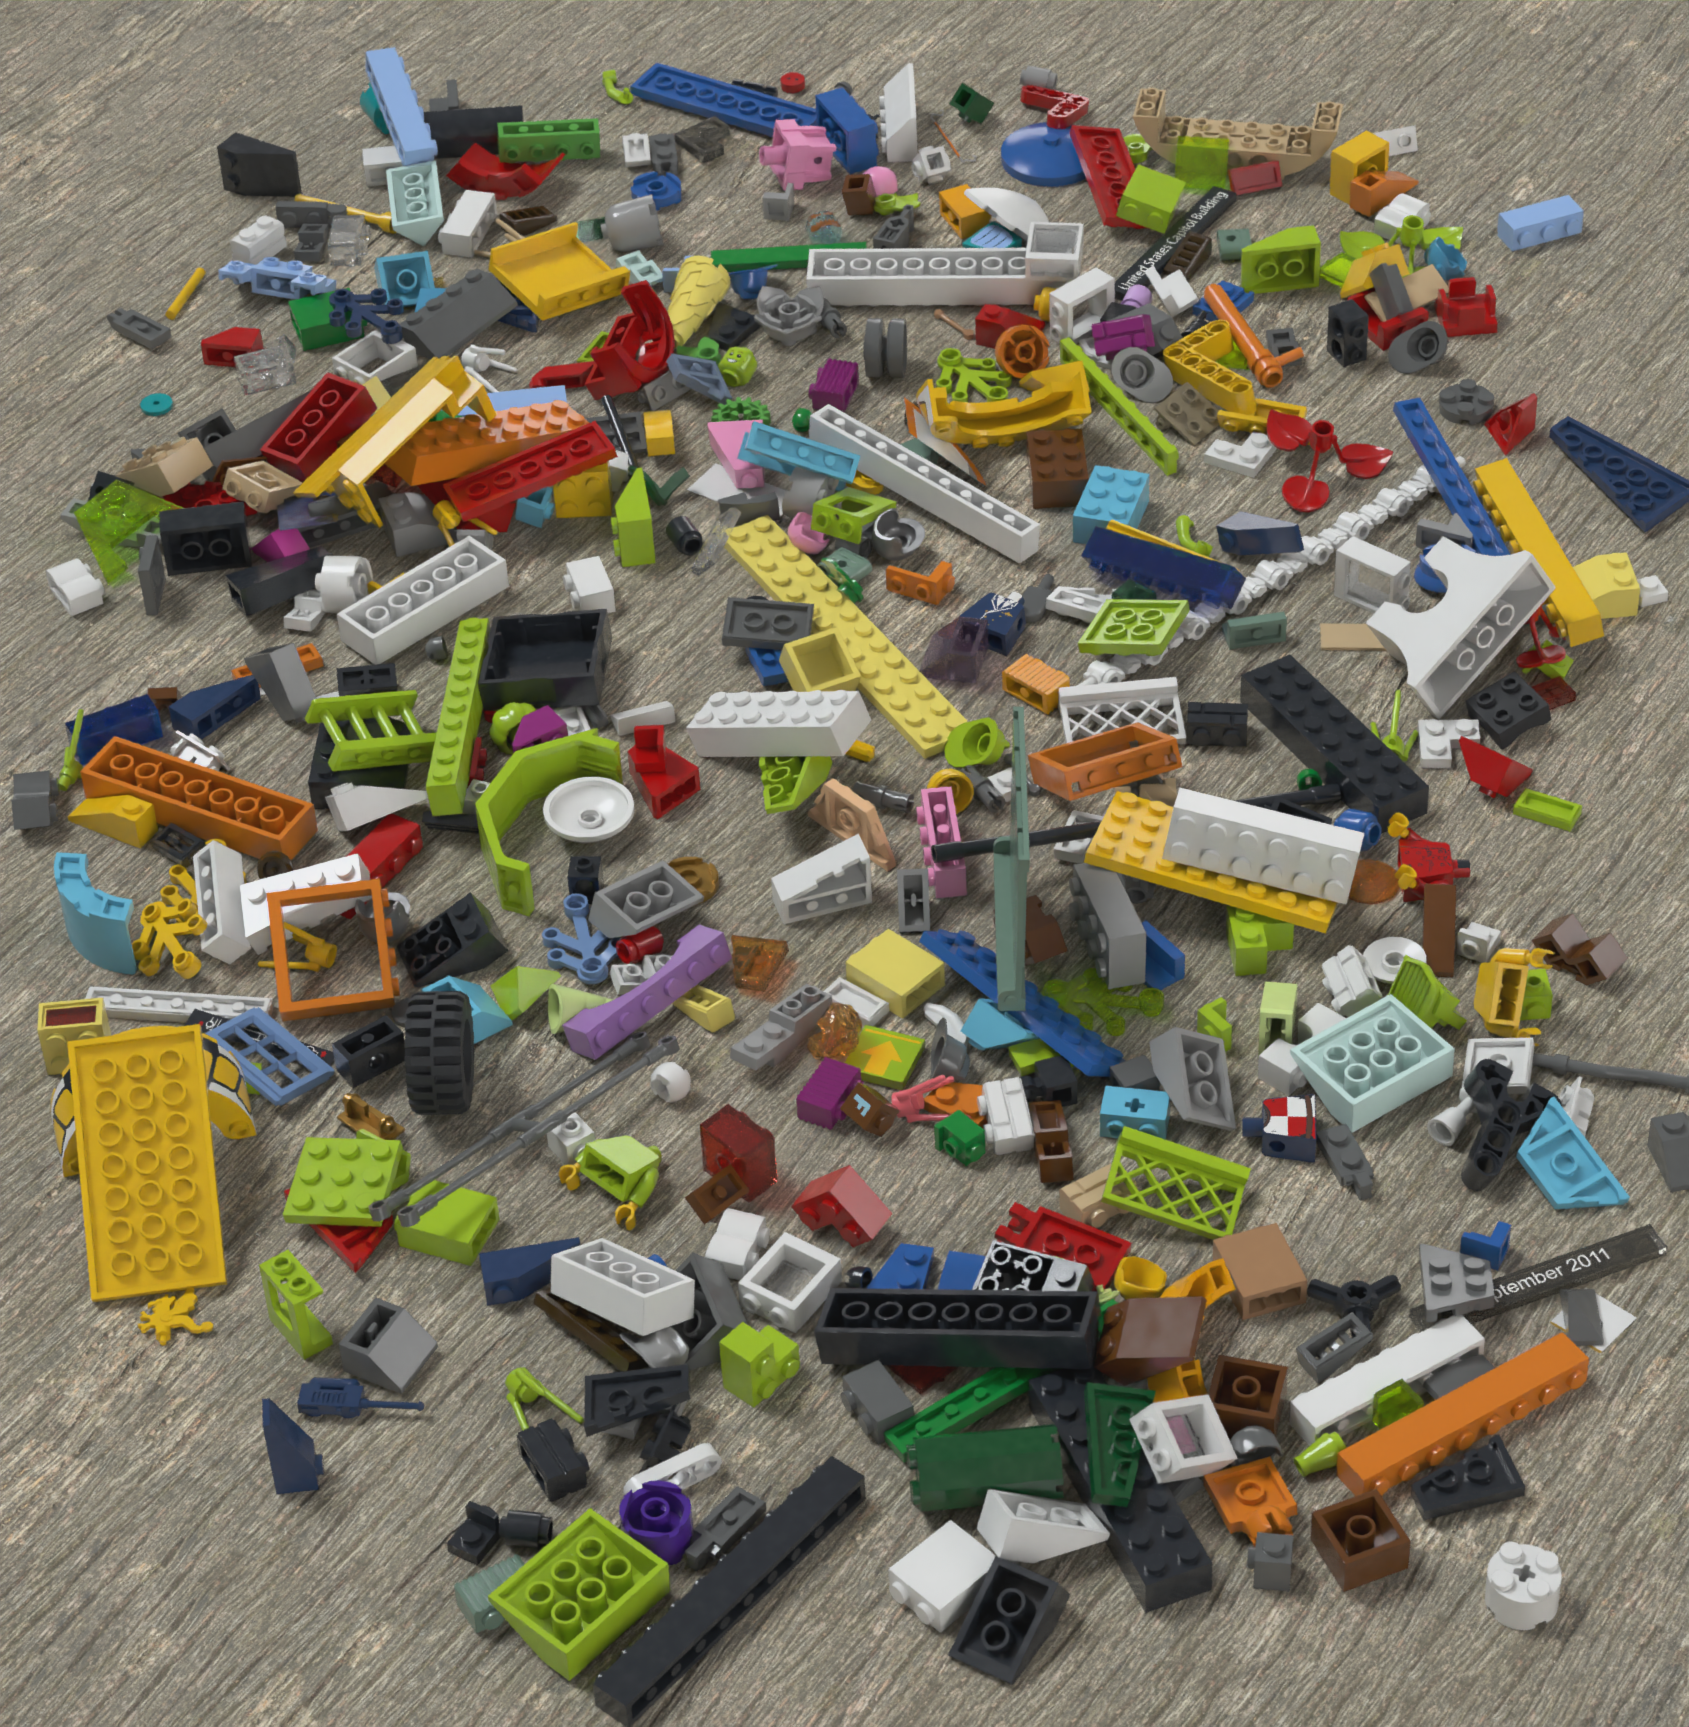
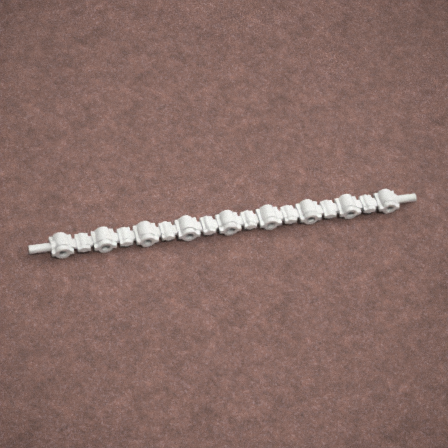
(1278, 574)

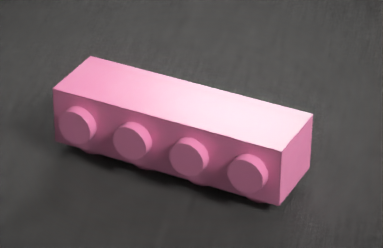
(940, 827)

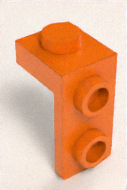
(921, 587)

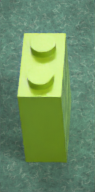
(1151, 199)
(454, 1227)

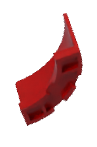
(484, 173)

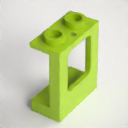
(856, 511)
(293, 1316)

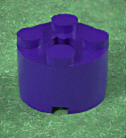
(658, 1519)

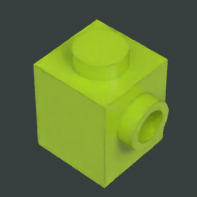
(1537, 996)

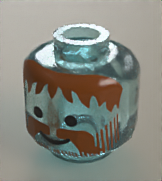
(822, 227)

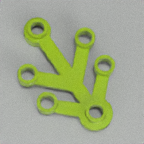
(952, 361)

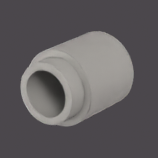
(1038, 77)

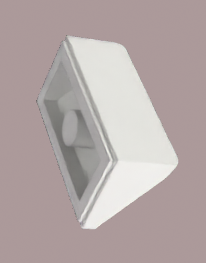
(654, 714)

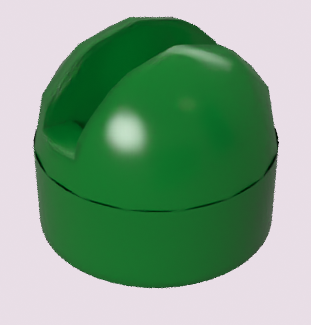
(801, 419)
(1315, 779)

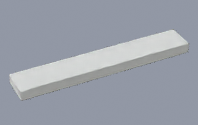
(173, 1005)

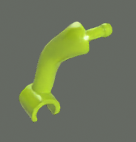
(608, 80)
(1183, 526)

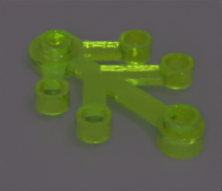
(1098, 998)

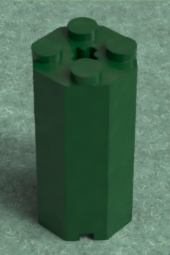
(962, 1466)

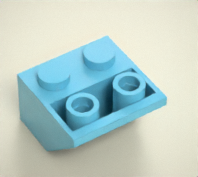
(487, 1015)

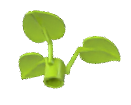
(1410, 234)

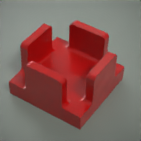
(1464, 311)

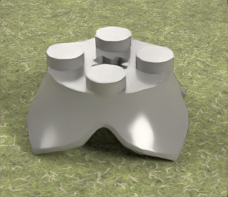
(788, 317)

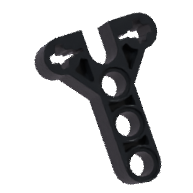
(1499, 1118)

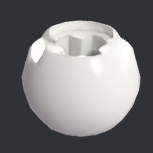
(670, 1082)

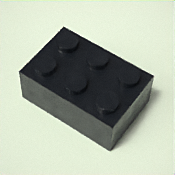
(205, 538)

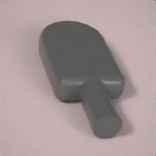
(1036, 599)

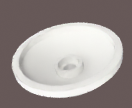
(588, 809)

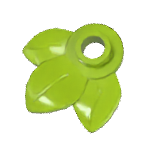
(1137, 147)
(888, 203)

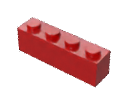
(388, 850)

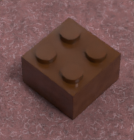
(1248, 1393)
(1360, 1540)

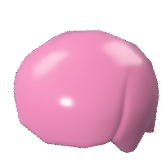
(883, 180)
(803, 537)

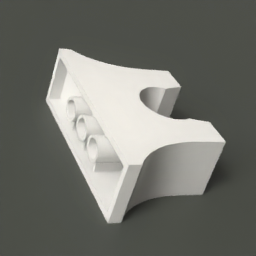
(1471, 624)

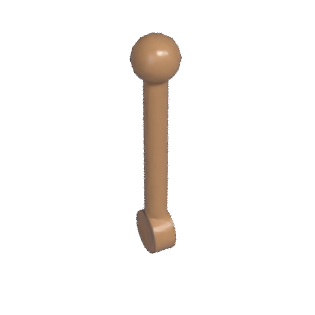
(968, 334)

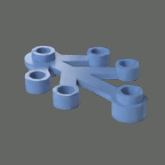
(591, 968)

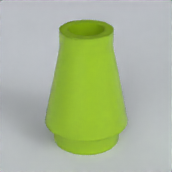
(1320, 1454)

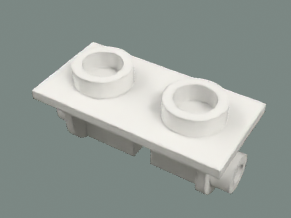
(1400, 140)
(193, 748)
(1577, 1104)

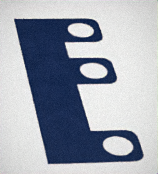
(295, 514)

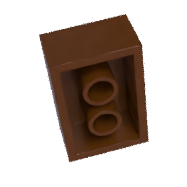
(1056, 467)

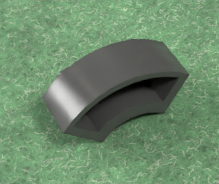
(34, 800)

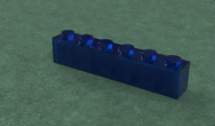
(1164, 568)

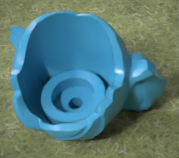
(1445, 259)

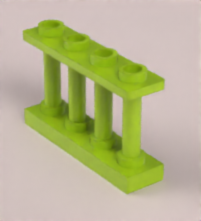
(371, 751)

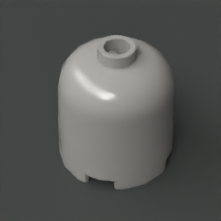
(632, 225)

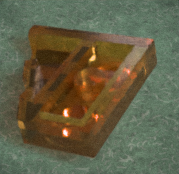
(756, 961)

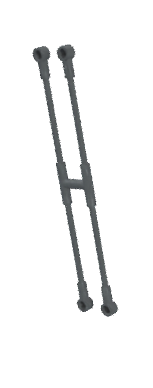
(522, 1122)

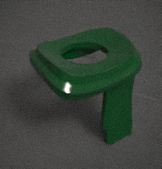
(662, 494)

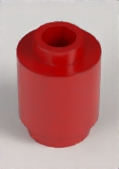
(634, 947)

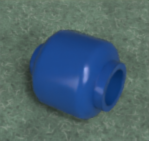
(1361, 822)

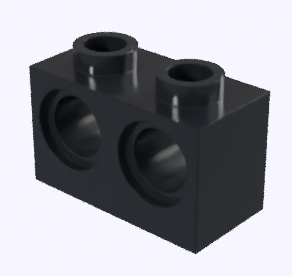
(1347, 333)

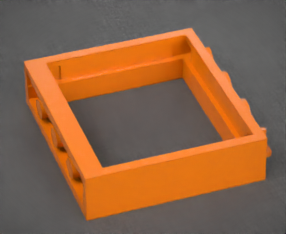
(1104, 761)
(338, 1004)

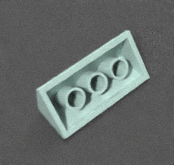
(415, 201)

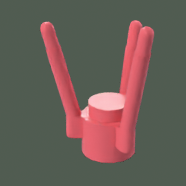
(912, 1100)

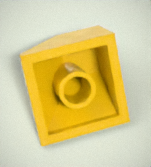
(1038, 379)

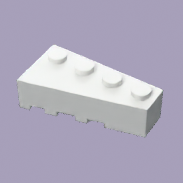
(327, 873)

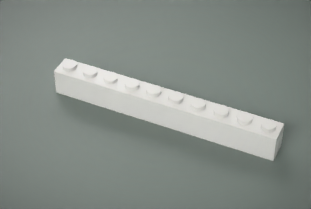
(928, 485)

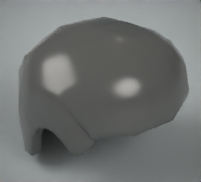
(1254, 1444)

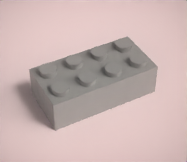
(1108, 925)

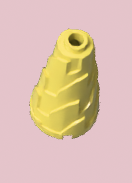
(695, 295)

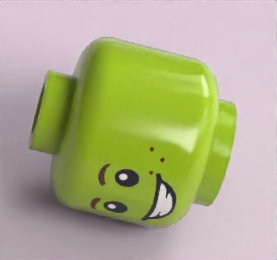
(737, 366)

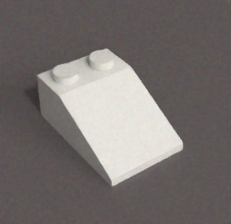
(358, 805)
(1036, 1527)

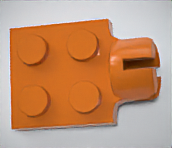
(1252, 1498)

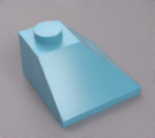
(404, 276)
(994, 1028)

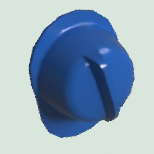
(749, 282)

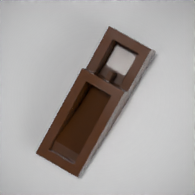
(1439, 928)
(1051, 1141)

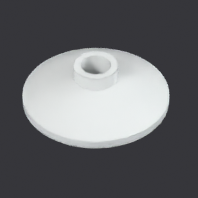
(1387, 956)

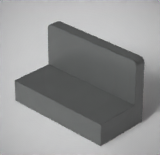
(446, 103)
(1391, 290)

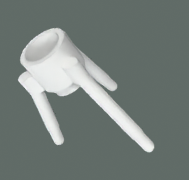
(476, 360)

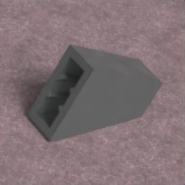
(283, 680)

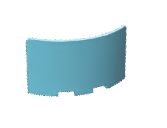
(93, 918)

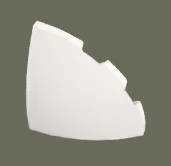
(1009, 208)

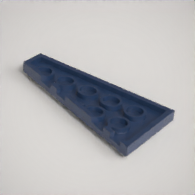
(1631, 480)

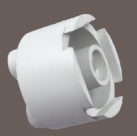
(342, 582)
(1523, 1585)

